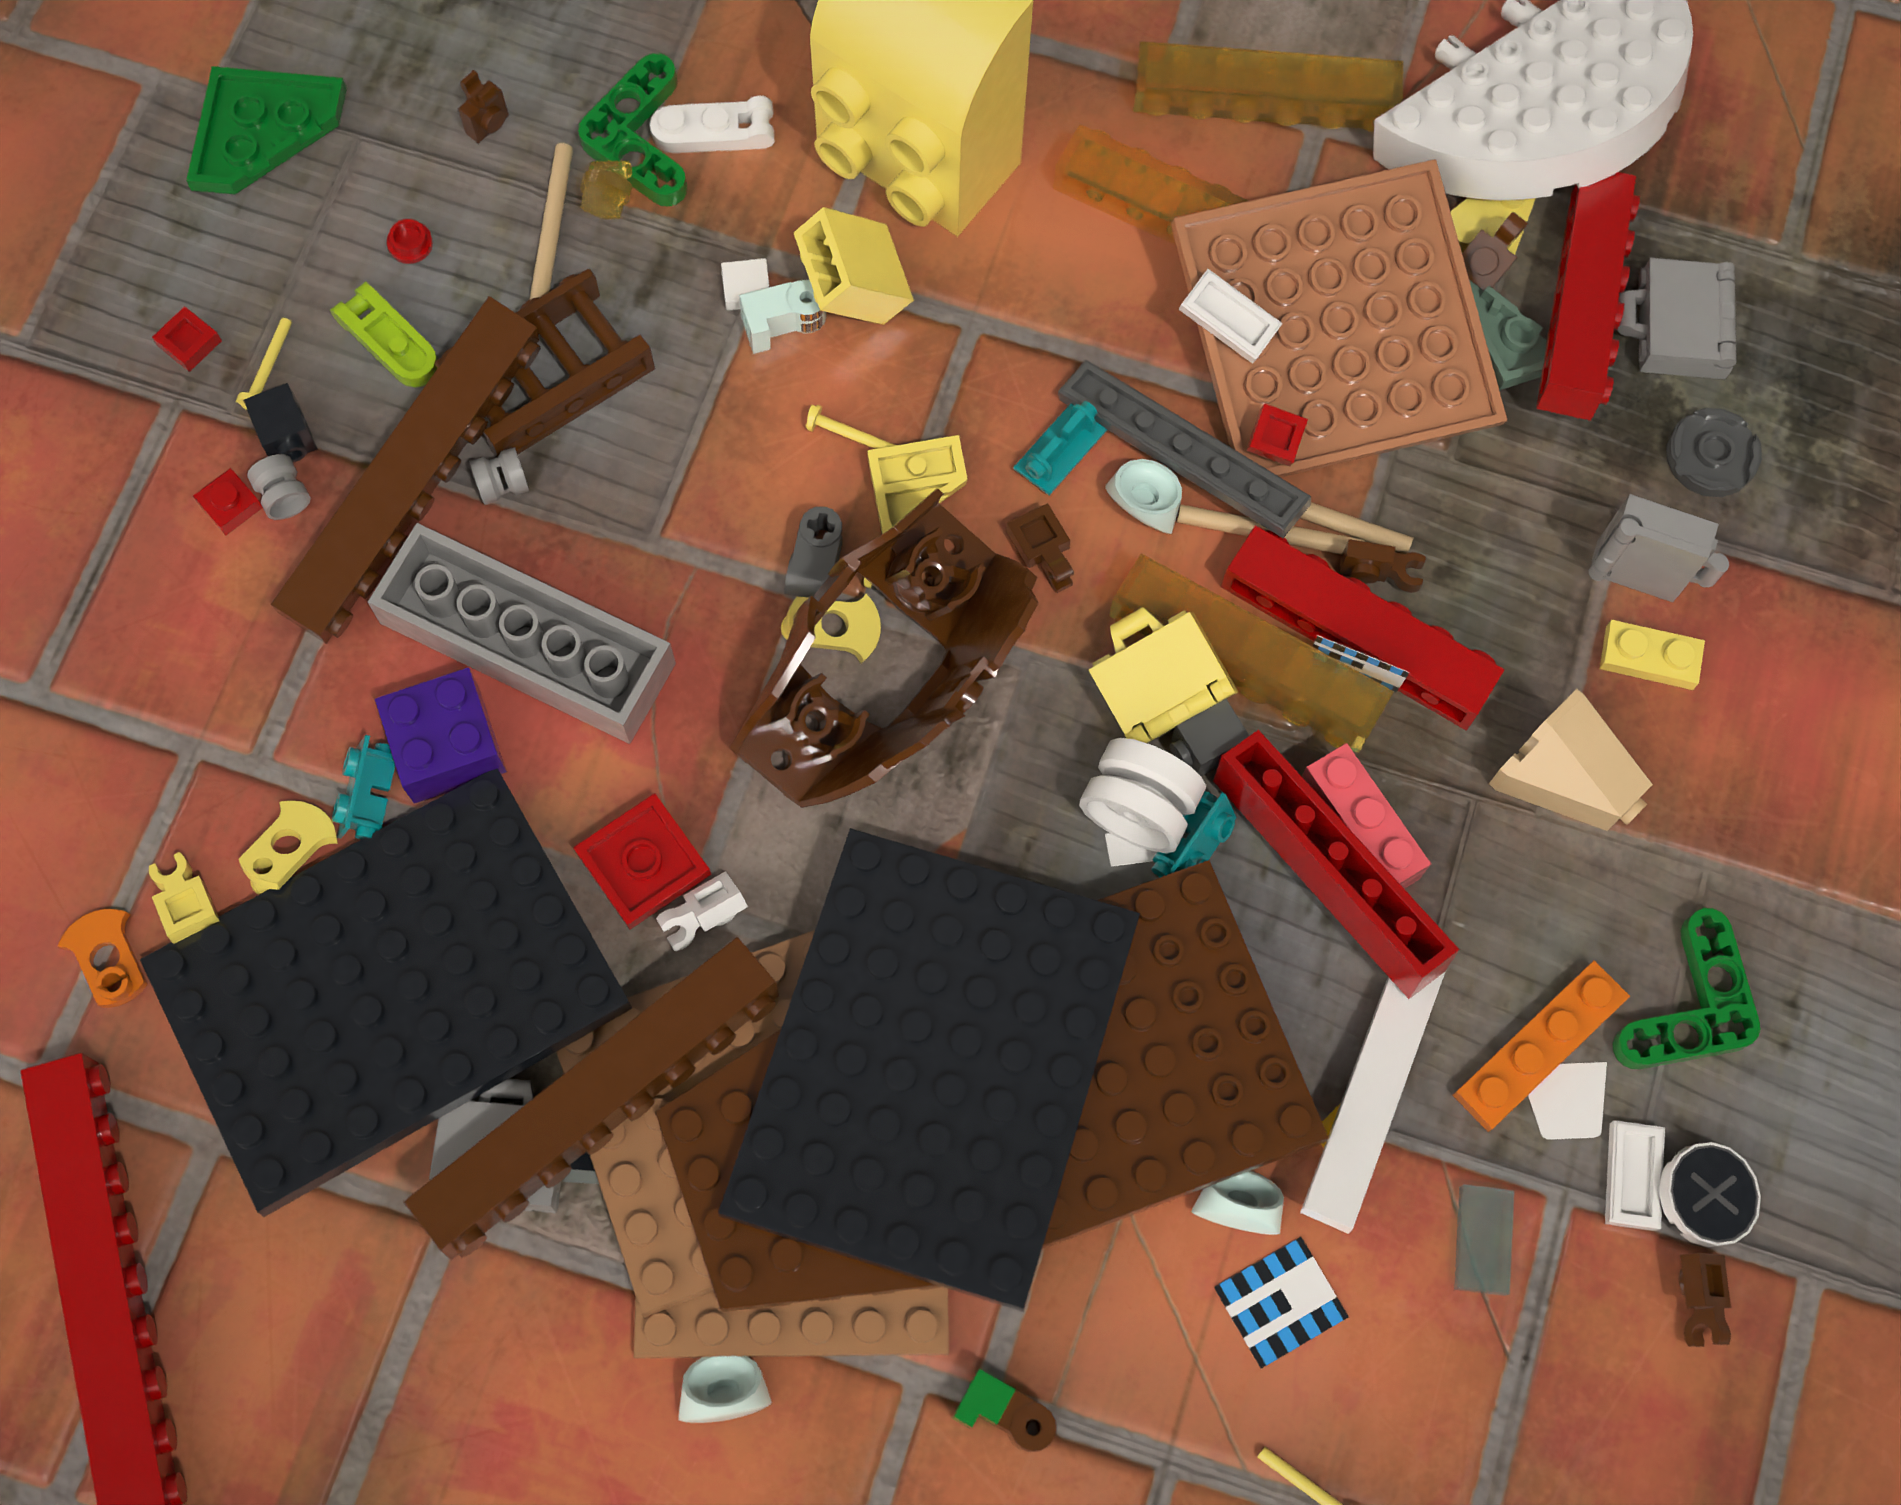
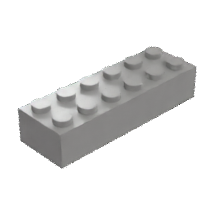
(523, 632)

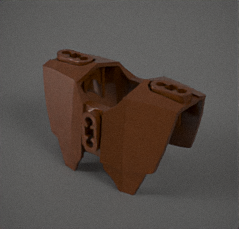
(971, 605)

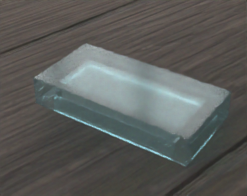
(1484, 1240)

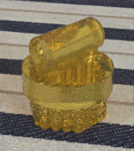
(606, 188)

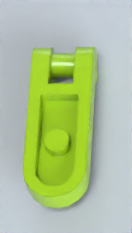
(387, 336)

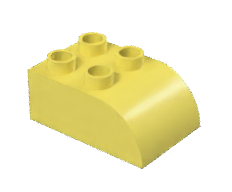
(922, 99)

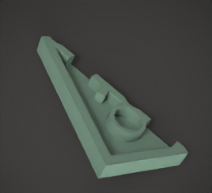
(1511, 338)

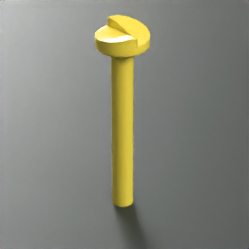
(268, 362)
(815, 418)
(1296, 1478)

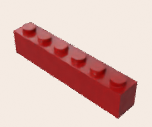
(1587, 296)
(1323, 603)
(1334, 864)

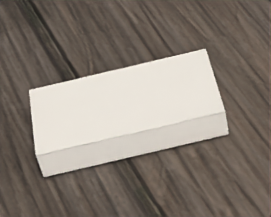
(1230, 316)
(1634, 1175)

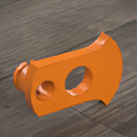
(91, 934)

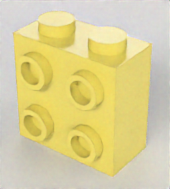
(853, 266)

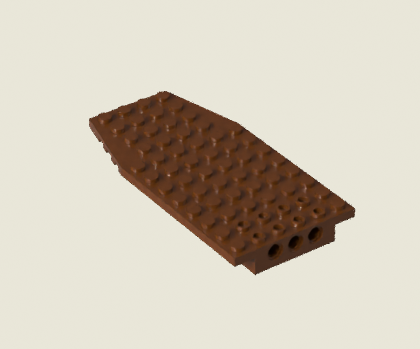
(1179, 1100)

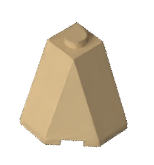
(1576, 768)

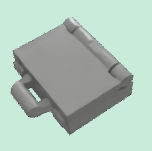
(1683, 318)
(1657, 550)
(473, 1121)

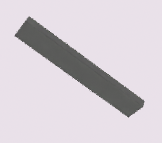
(1187, 449)

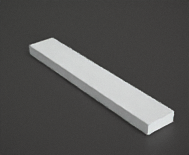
(1368, 1106)

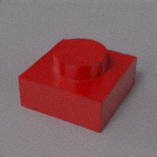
(186, 339)
(1277, 434)
(228, 501)

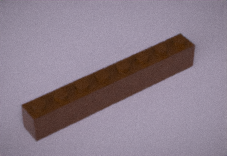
(407, 471)
(593, 1099)

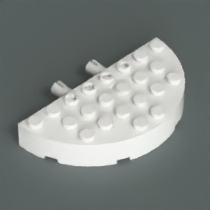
(1548, 102)

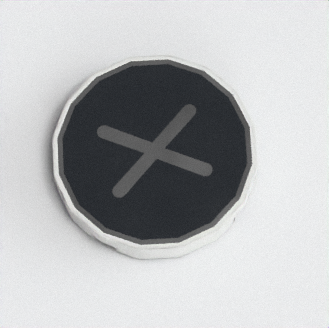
(1710, 1194)

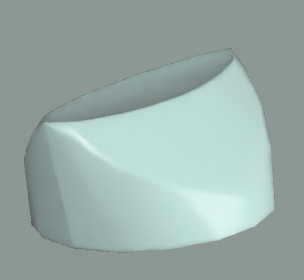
(1147, 493)
(1243, 1203)
(722, 1389)

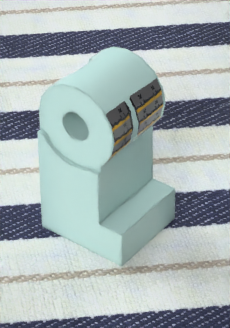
(779, 312)

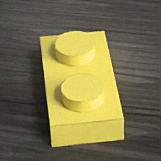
(1652, 654)

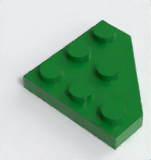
(257, 123)

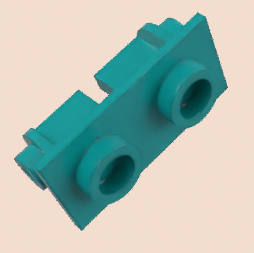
(1061, 447)
(367, 770)
(1206, 828)

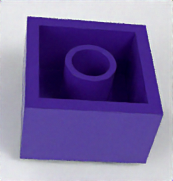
(439, 734)

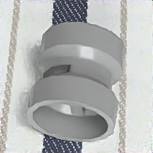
(489, 479)
(277, 483)

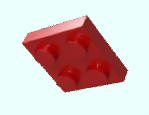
(642, 861)

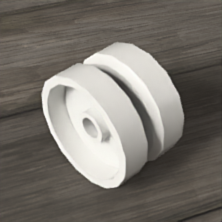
(1142, 795)

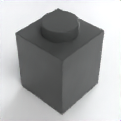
(1207, 737)

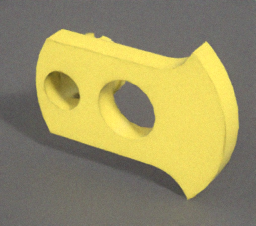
(861, 625)
(274, 869)

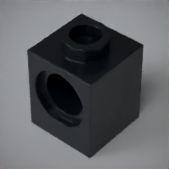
(280, 423)

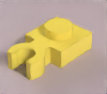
(184, 903)

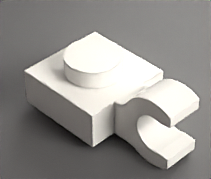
(705, 906)

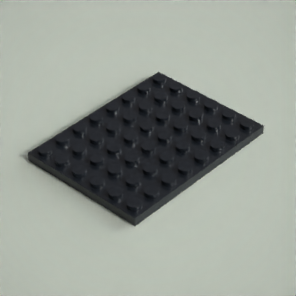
(382, 990)
(932, 1069)

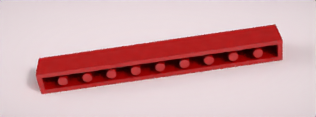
(101, 1285)

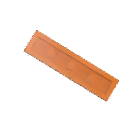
(1541, 1046)

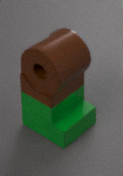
(1025, 1420)

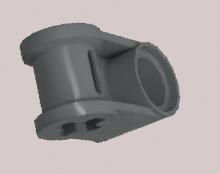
(812, 556)

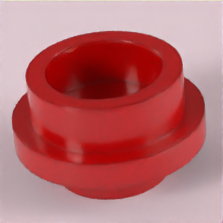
(409, 241)

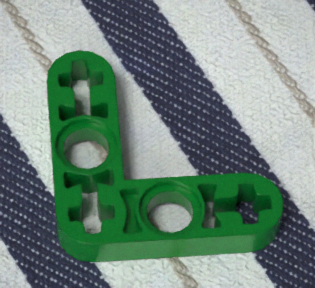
(621, 130)
(1714, 1005)

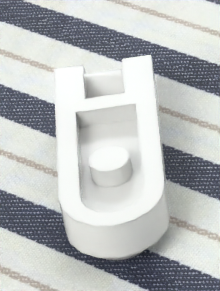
(713, 126)

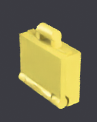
(1160, 676)

